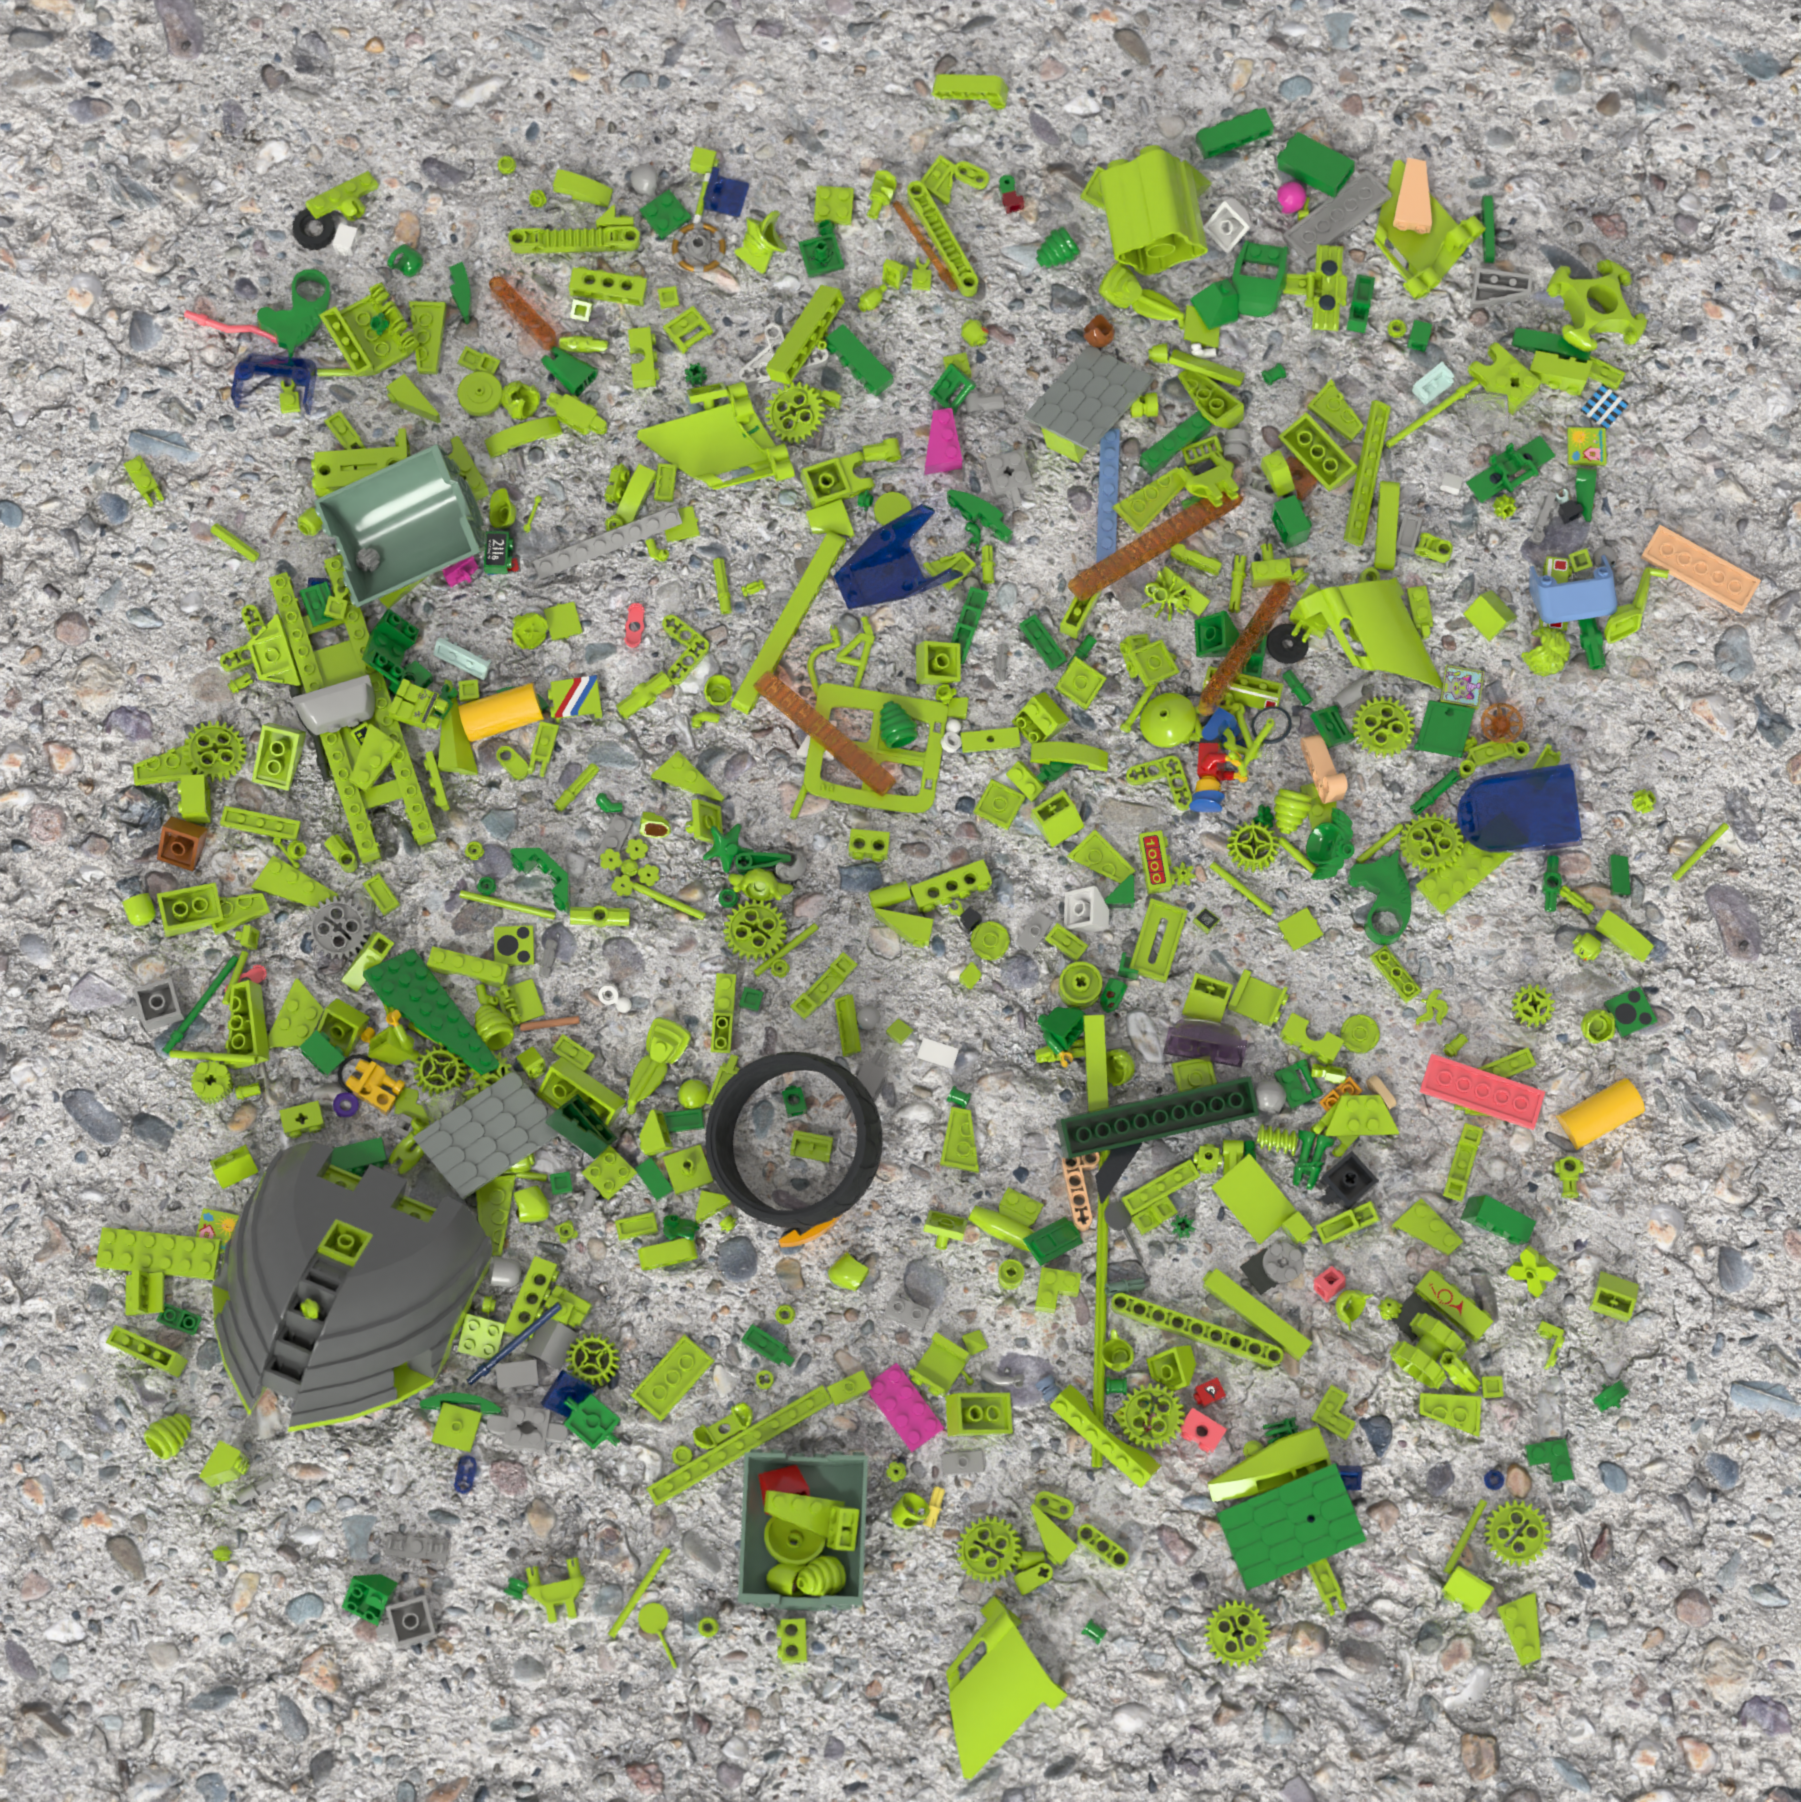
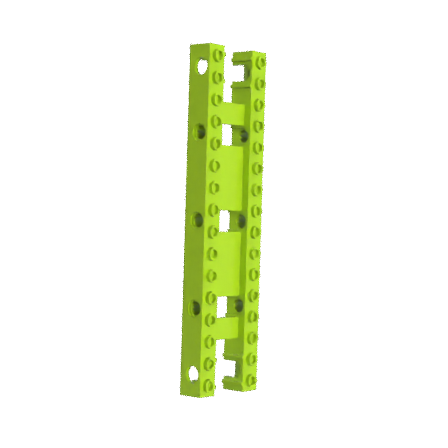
(338, 665)

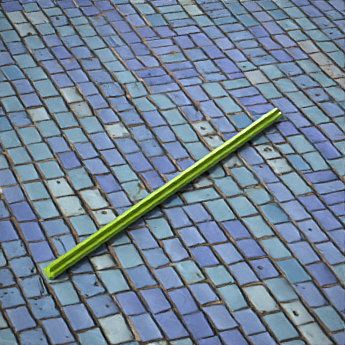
(1100, 1316)

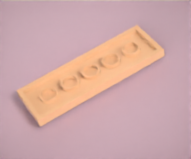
(1700, 569)

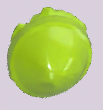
(1598, 1026)
(1119, 1067)

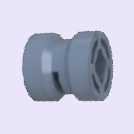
(1051, 1392)

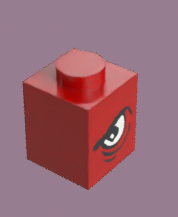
(1209, 1393)

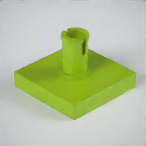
(707, 394)
(704, 817)
(688, 1169)
(945, 1227)

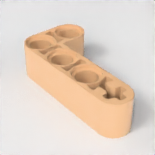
(1328, 783)
(1080, 1190)

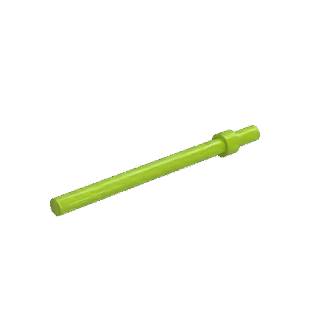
(1459, 394)

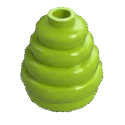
(1291, 809)
(493, 1027)
(168, 1435)
(822, 1577)

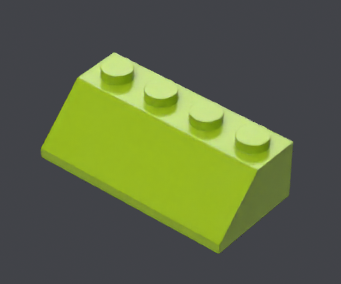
(1318, 453)
(566, 1081)

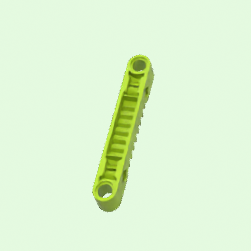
(942, 237)
(574, 240)

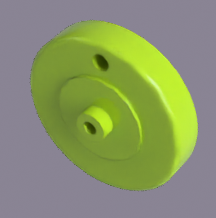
(479, 393)

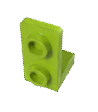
(1547, 1332)

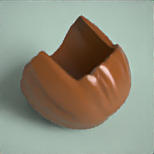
(1099, 332)

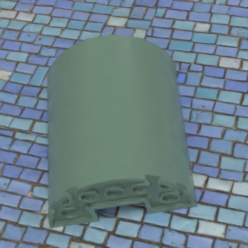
(410, 513)
(829, 1477)

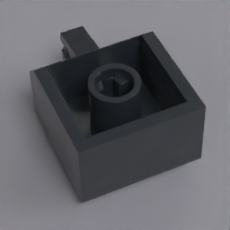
(1346, 1193)

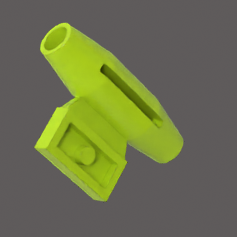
(1013, 1219)

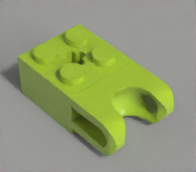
(1505, 374)
(467, 468)
(839, 476)

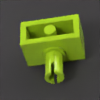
(1269, 570)

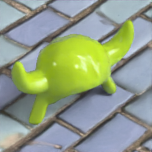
(759, 885)

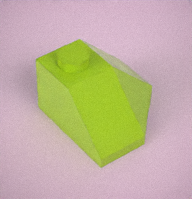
(1173, 1367)

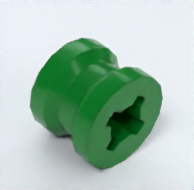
(515, 1588)

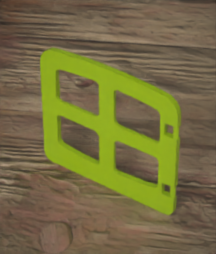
(926, 711)

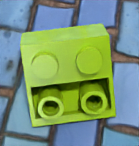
(1040, 719)
(1057, 818)
(1207, 998)
(1614, 1297)

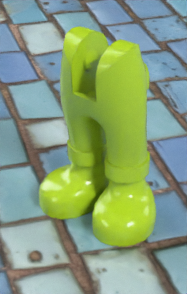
(403, 1149)

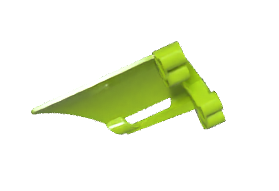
(1428, 254)
(714, 443)
(1380, 625)
(997, 1690)

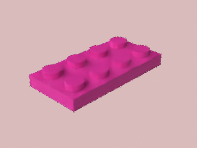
(904, 1408)

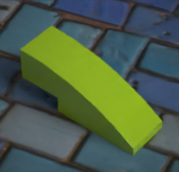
(582, 188)
(636, 493)
(1624, 936)
(1348, 1222)

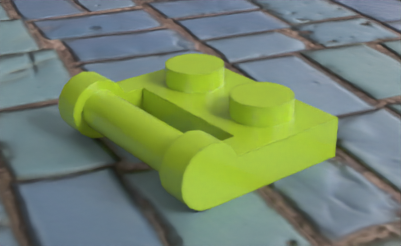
(684, 325)

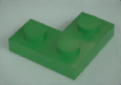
(1553, 1453)

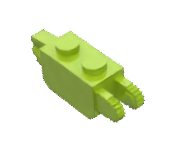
(576, 414)

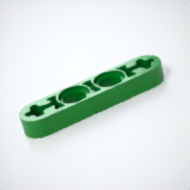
(1488, 235)

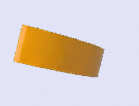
(793, 1238)

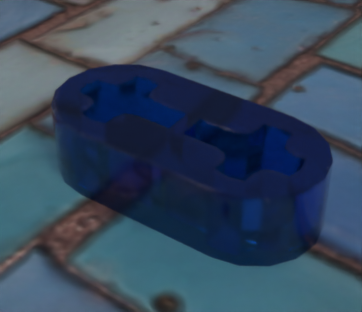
(460, 1474)

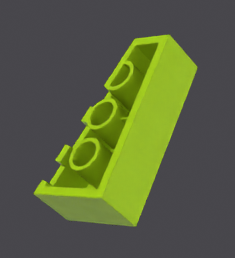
(247, 1024)

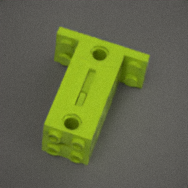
(343, 467)

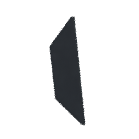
(1114, 1168)

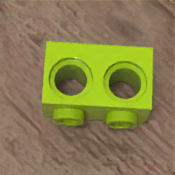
(869, 839)
(842, 1528)
(797, 1640)

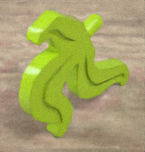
(1439, 1005)

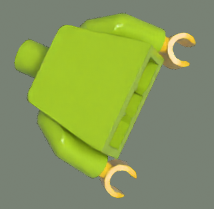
(392, 1043)

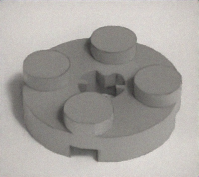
(1292, 1256)

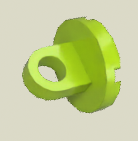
(529, 630)

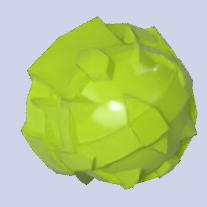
(520, 399)

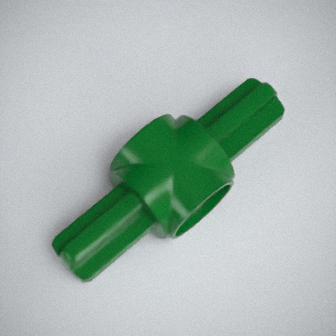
(1551, 892)

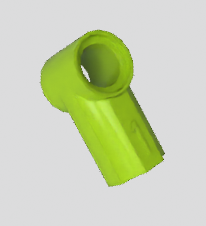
(887, 450)
(341, 853)
(1232, 1152)

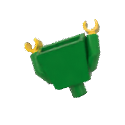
(1061, 1030)

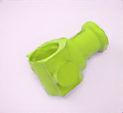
(1569, 1177)

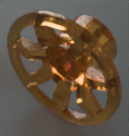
(1501, 724)

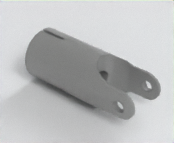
(1352, 693)

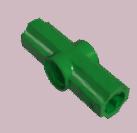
(1592, 642)

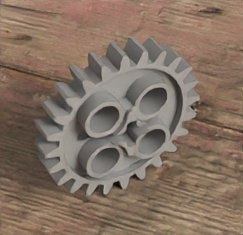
(349, 915)

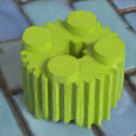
(218, 1090)

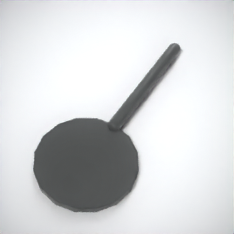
(1119, 1219)

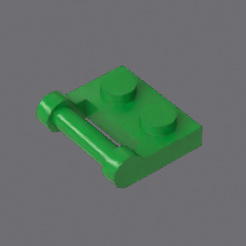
(948, 384)
(1332, 726)
(1294, 1090)

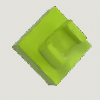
(249, 937)

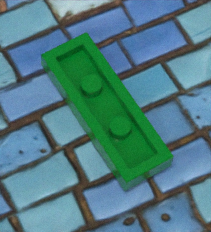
(1043, 642)

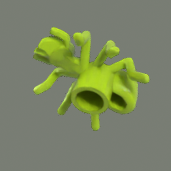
(1163, 595)

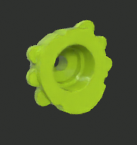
(1389, 1312)

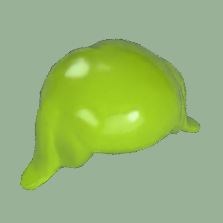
(1357, 1302)
(1117, 1353)

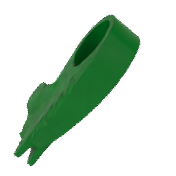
(300, 323)
(1390, 885)

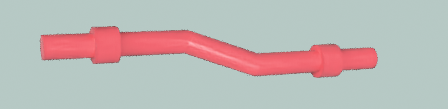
(204, 320)

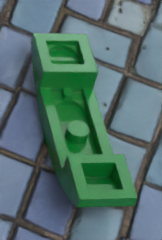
(435, 1402)

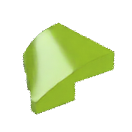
(830, 518)

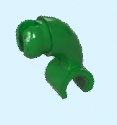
(975, 531)

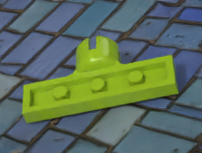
(344, 198)

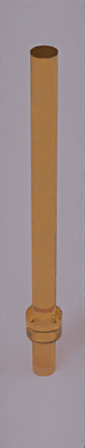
(944, 274)

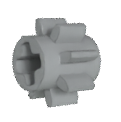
(367, 559)

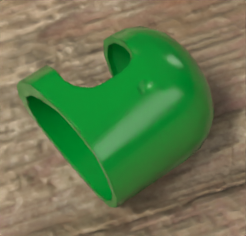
(410, 263)

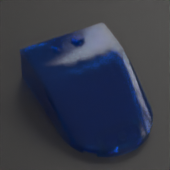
(1522, 811)

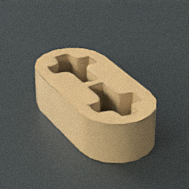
(1378, 1088)

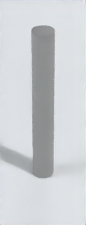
(1231, 1597)

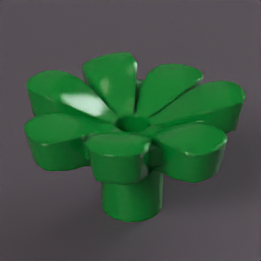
(1264, 816)

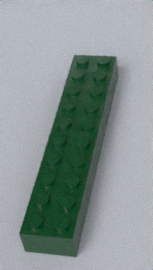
(1157, 1117)

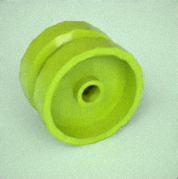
(1080, 974)

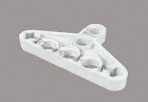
(766, 355)

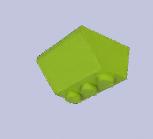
(224, 1465)

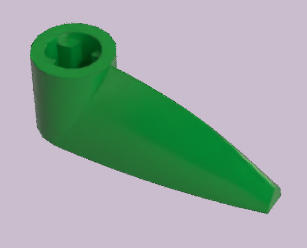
(1585, 490)
(759, 860)

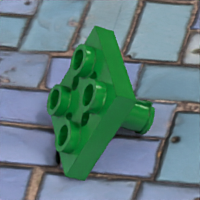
(820, 249)

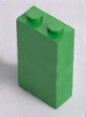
(1315, 164)

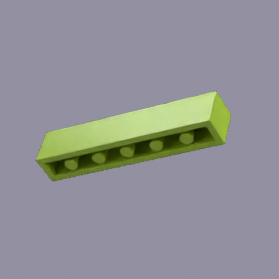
(805, 334)

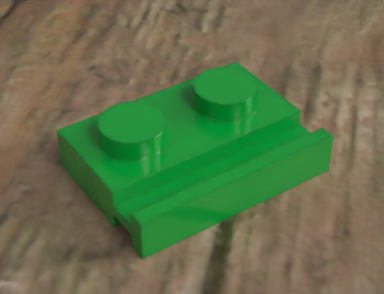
(315, 601)

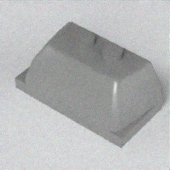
(337, 705)

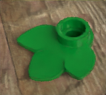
(676, 1227)

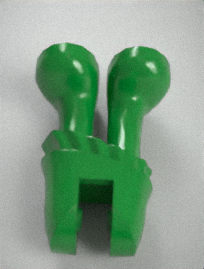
(1311, 1168)

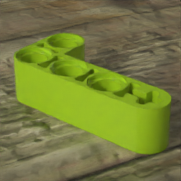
(972, 88)

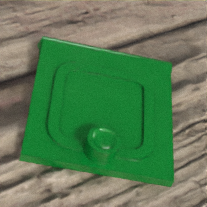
(1445, 729)

